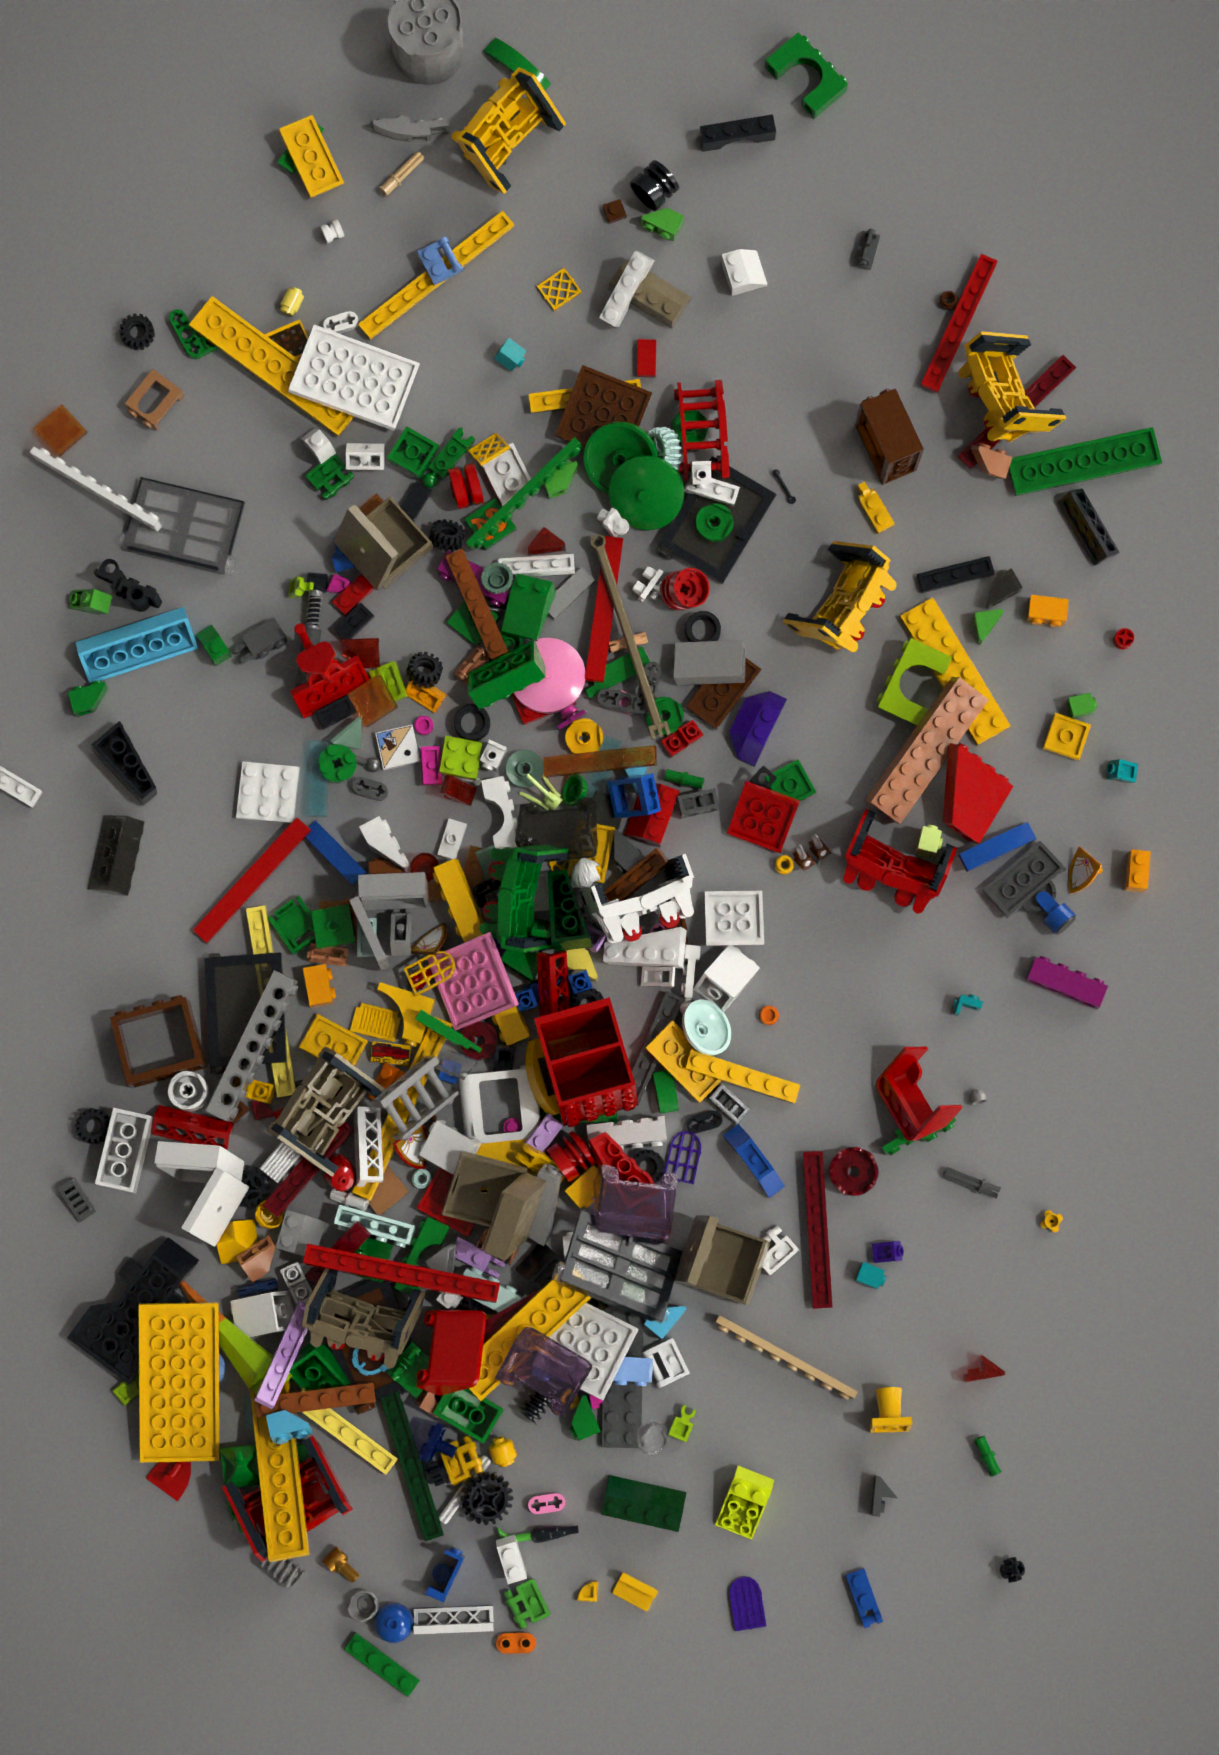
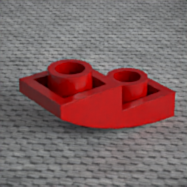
(681, 738)

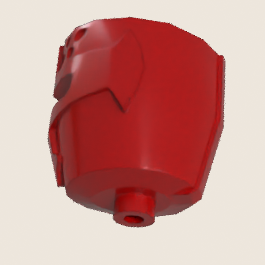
(344, 1176)

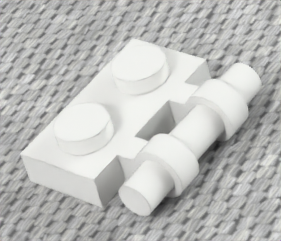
(780, 1252)

